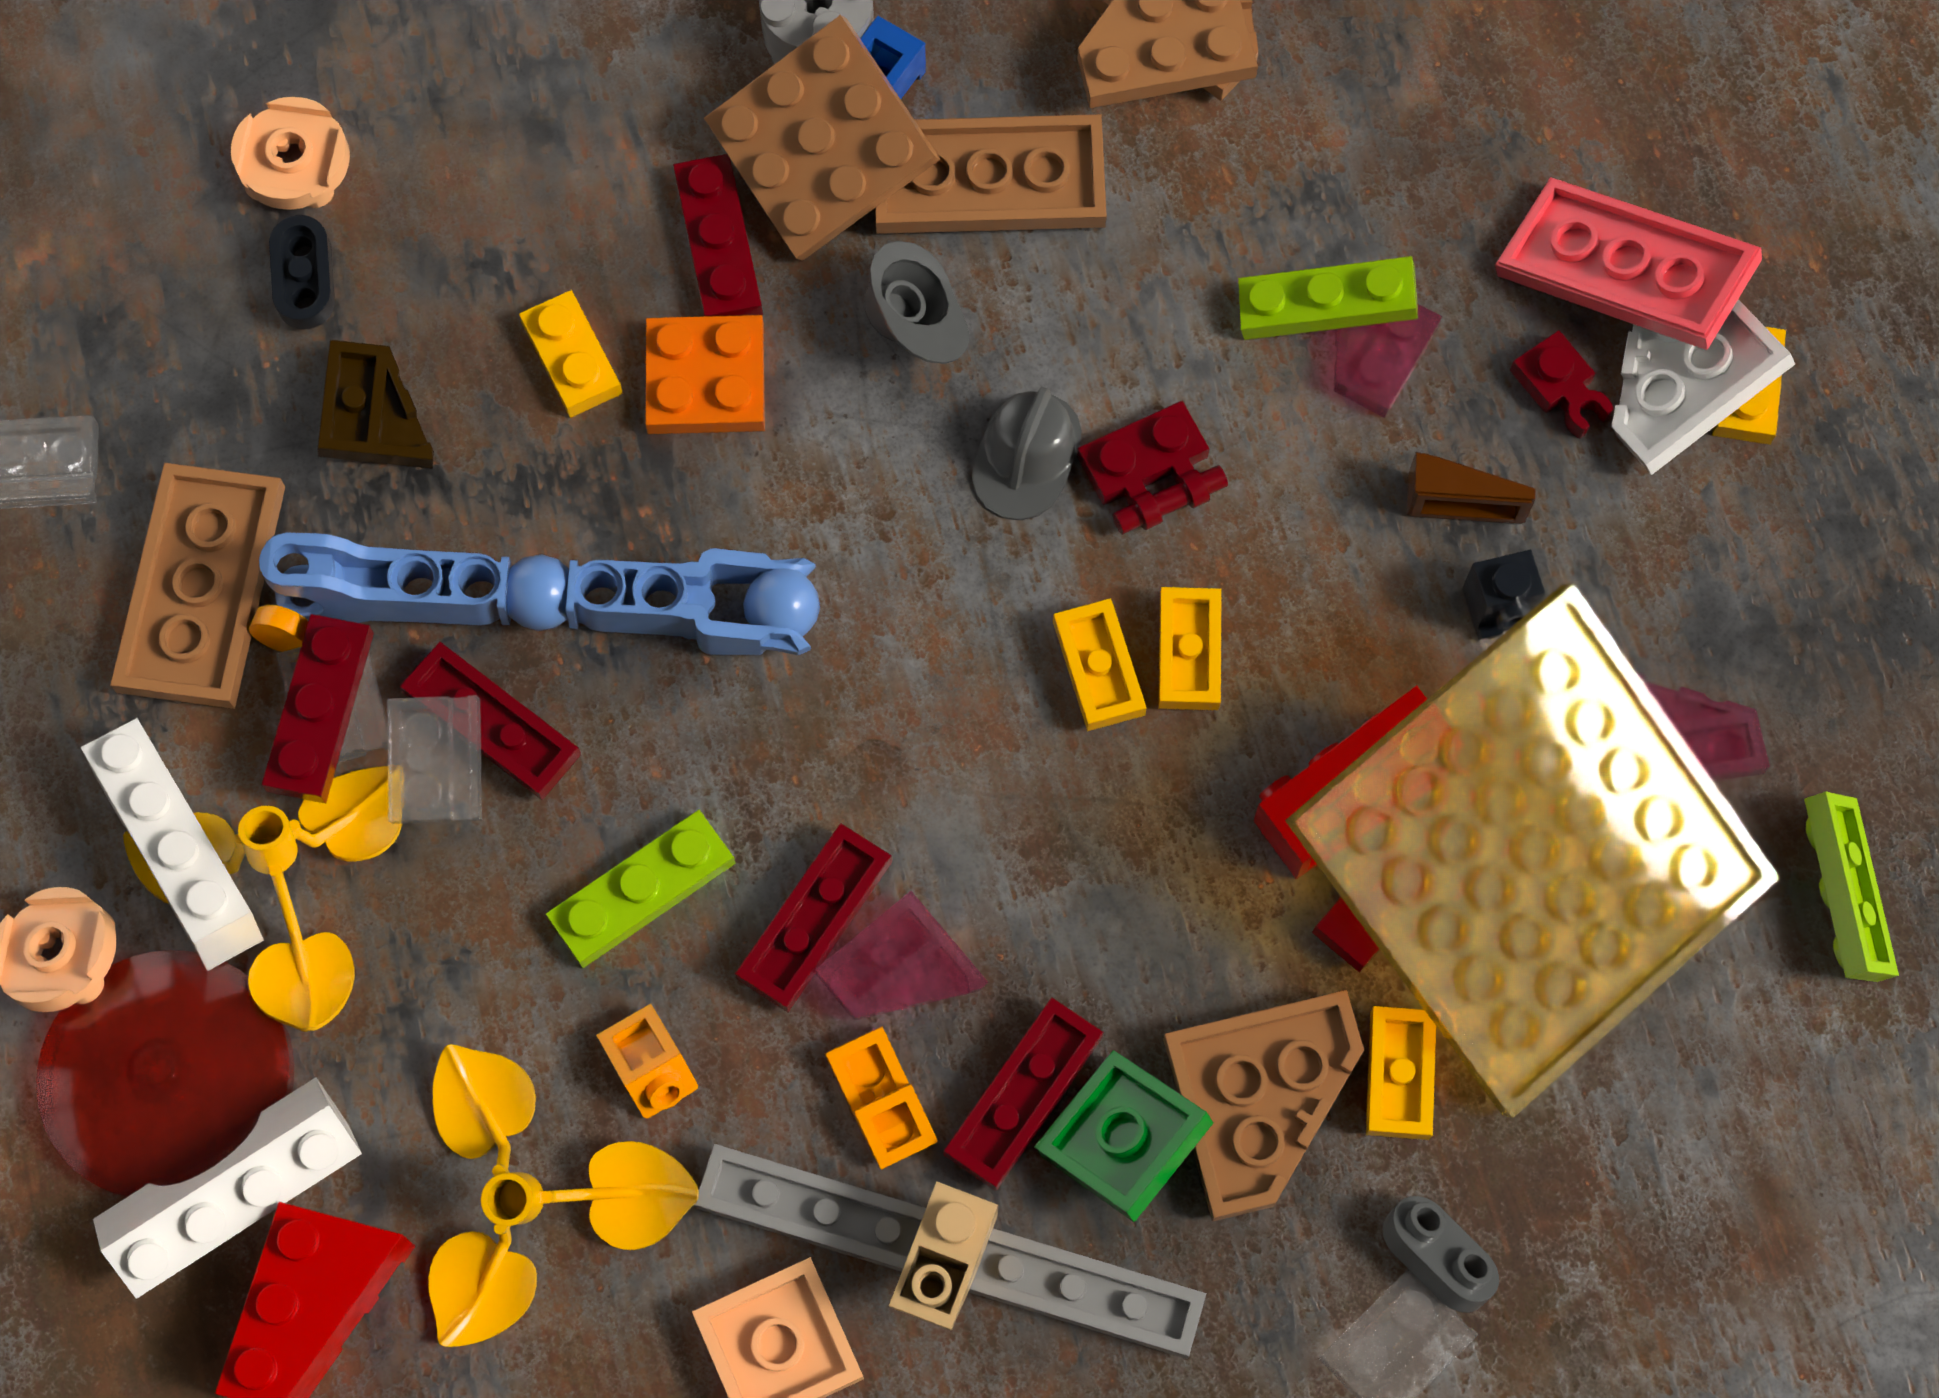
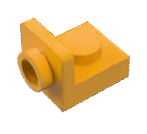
(648, 1061)

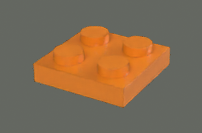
(705, 374)

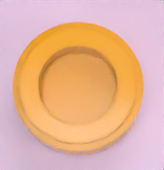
(278, 627)

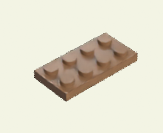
(1004, 177)
(197, 586)

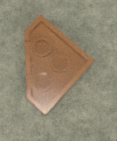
(1164, 49)
(1266, 1089)

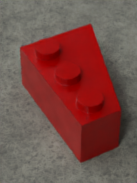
(1288, 794)
(306, 1301)

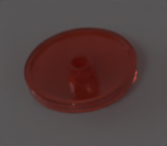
(160, 1072)

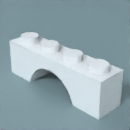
(173, 844)
(176, 1224)

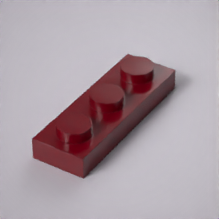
(717, 237)
(318, 708)
(509, 731)
(814, 917)
(1023, 1094)

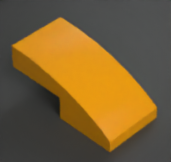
(881, 1097)

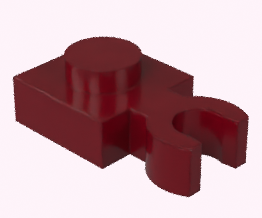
(1559, 376)

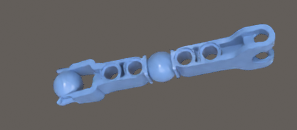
(542, 592)

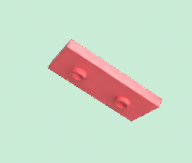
(1629, 262)

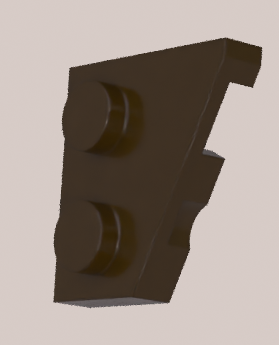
(369, 410)

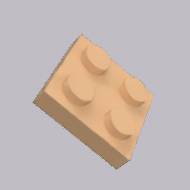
(779, 1338)

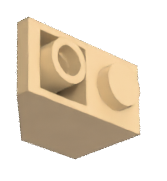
(944, 1256)

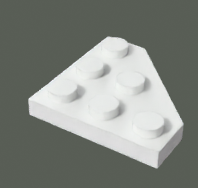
(1683, 391)

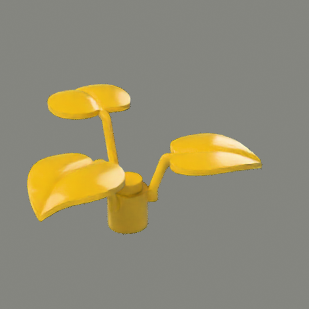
(312, 977)
(481, 1285)

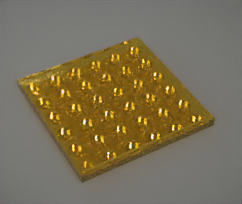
(1534, 849)

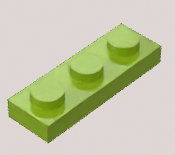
(1328, 298)
(1850, 887)
(640, 888)

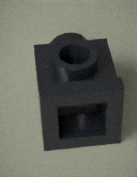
(1502, 592)

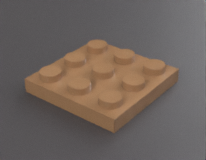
(821, 138)

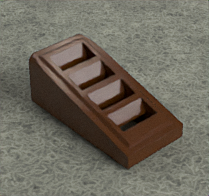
(1463, 493)

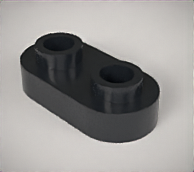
(302, 276)

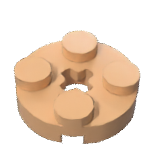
(294, 184)
(80, 966)

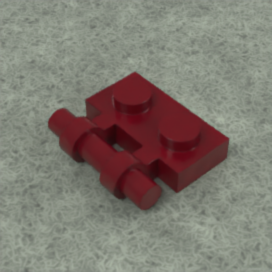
(1144, 454)

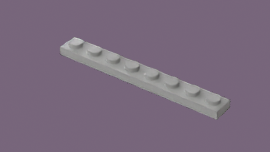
(1010, 1270)

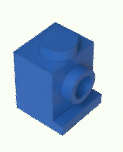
(896, 53)

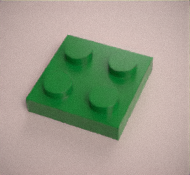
(1124, 1135)

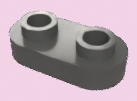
(1440, 1254)

